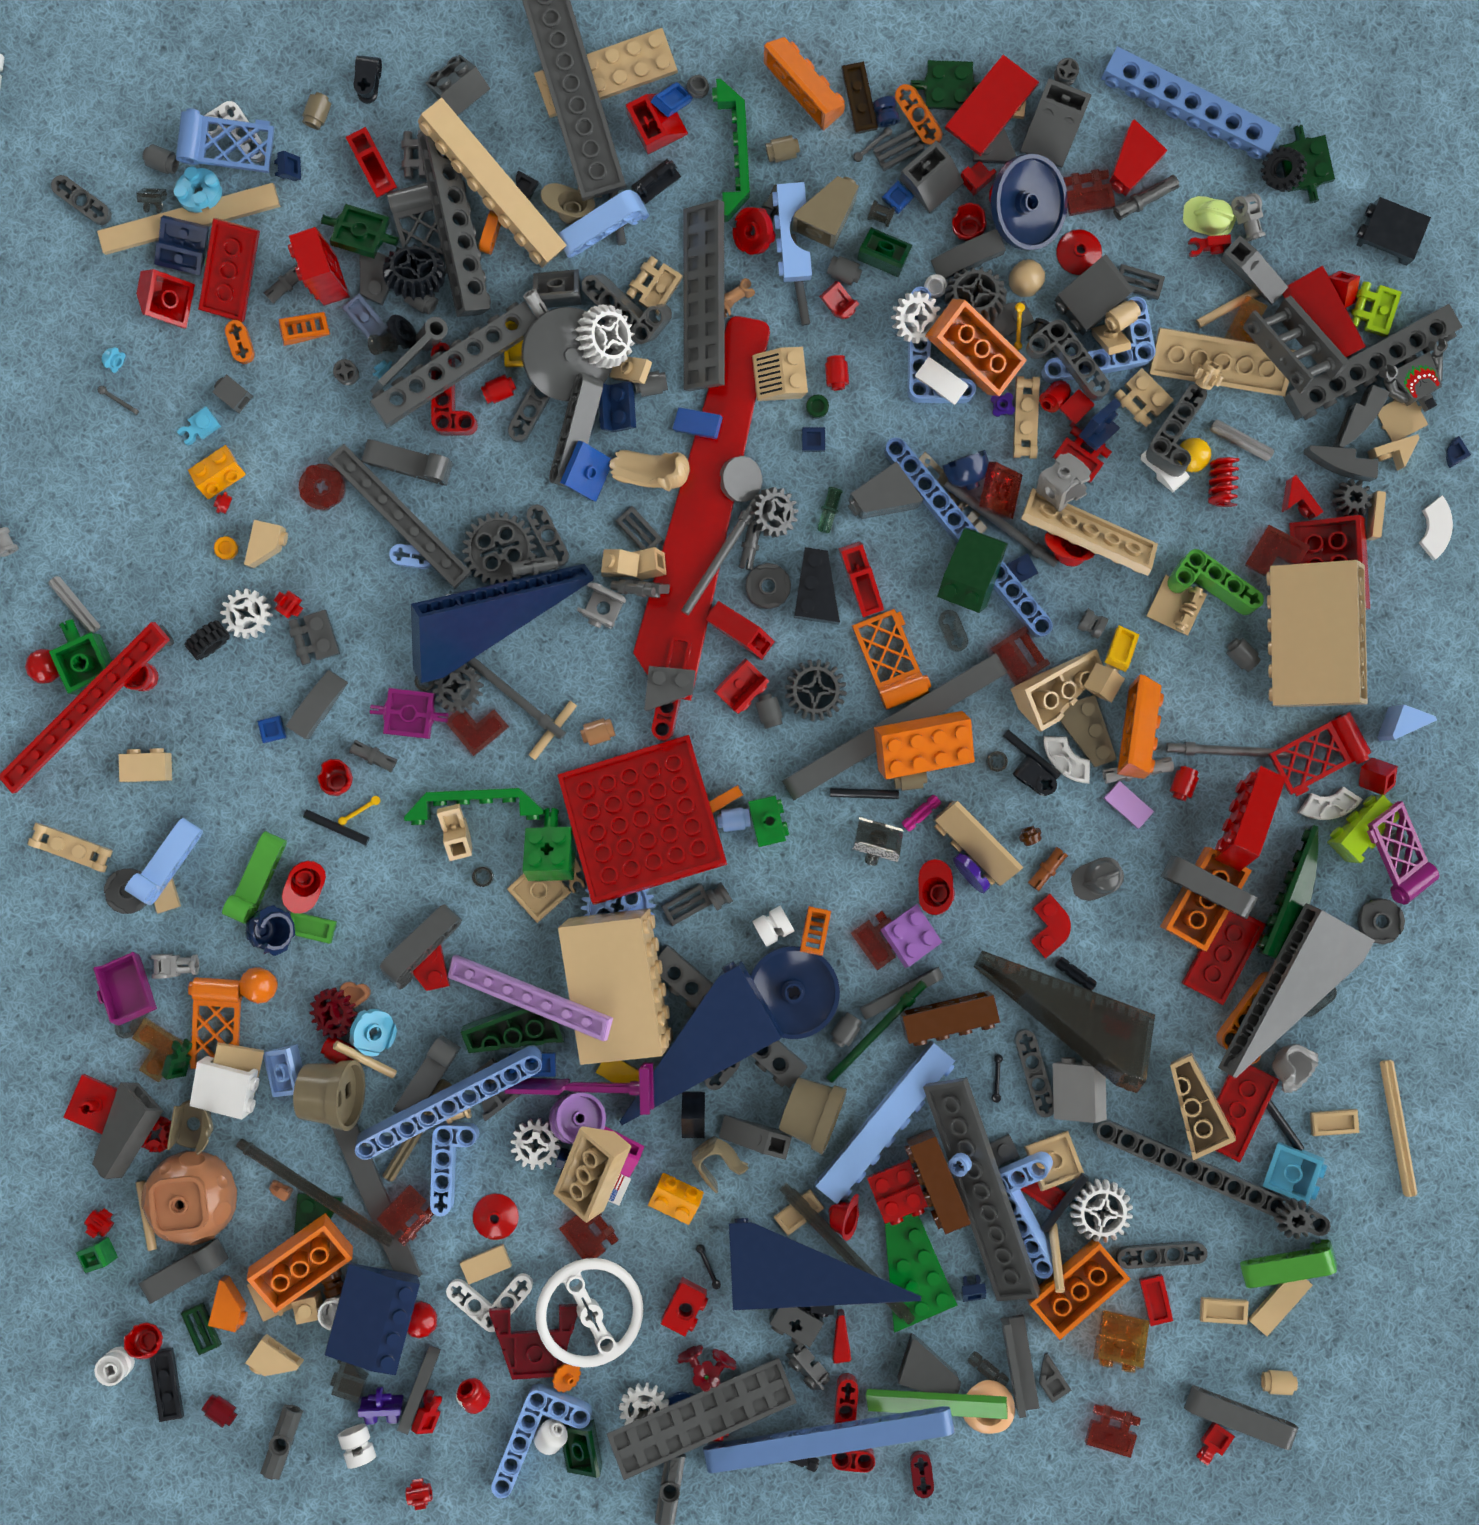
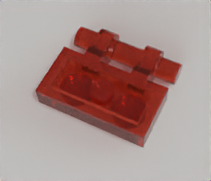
(1092, 198)
(872, 943)
(401, 1210)
(584, 1239)
(1111, 1437)

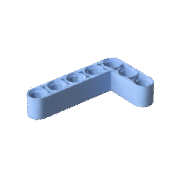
(920, 356)
(1110, 364)
(1023, 1212)
(527, 1430)

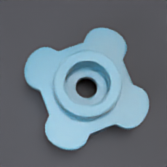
(113, 359)
(381, 368)

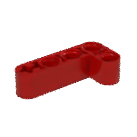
(448, 410)
(852, 1461)

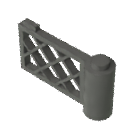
(408, 203)
(428, 336)

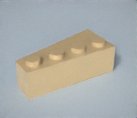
(1202, 1114)

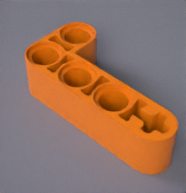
(1231, 1024)

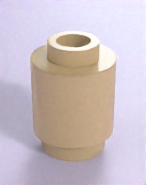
(1122, 316)
(1279, 1382)

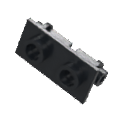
(656, 181)

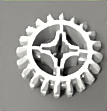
(598, 338)
(1099, 1229)

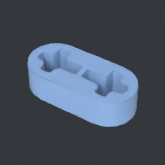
(405, 561)

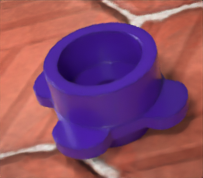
(998, 409)

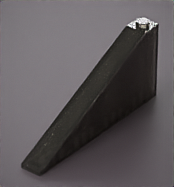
(1098, 1028)

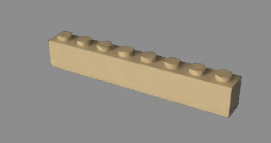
(491, 183)

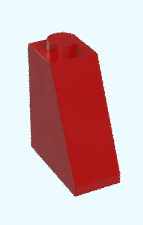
(1135, 159)
(740, 629)

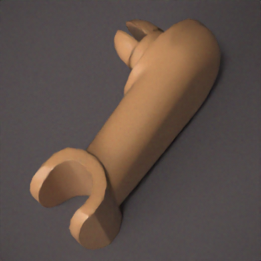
(736, 294)

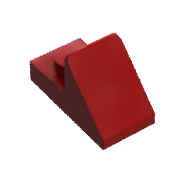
(1297, 493)

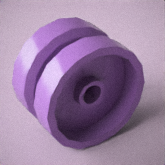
(564, 1113)

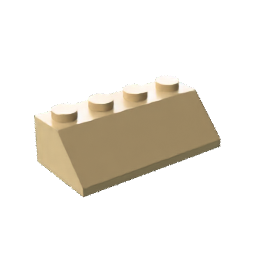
(976, 843)
(591, 1171)

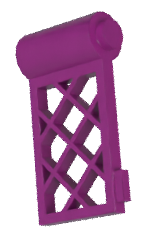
(1414, 876)

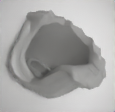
(1294, 1066)

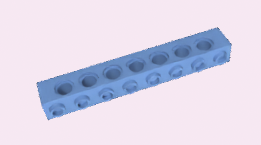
(1202, 101)

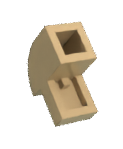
(455, 832)

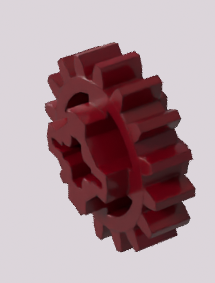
(332, 1013)

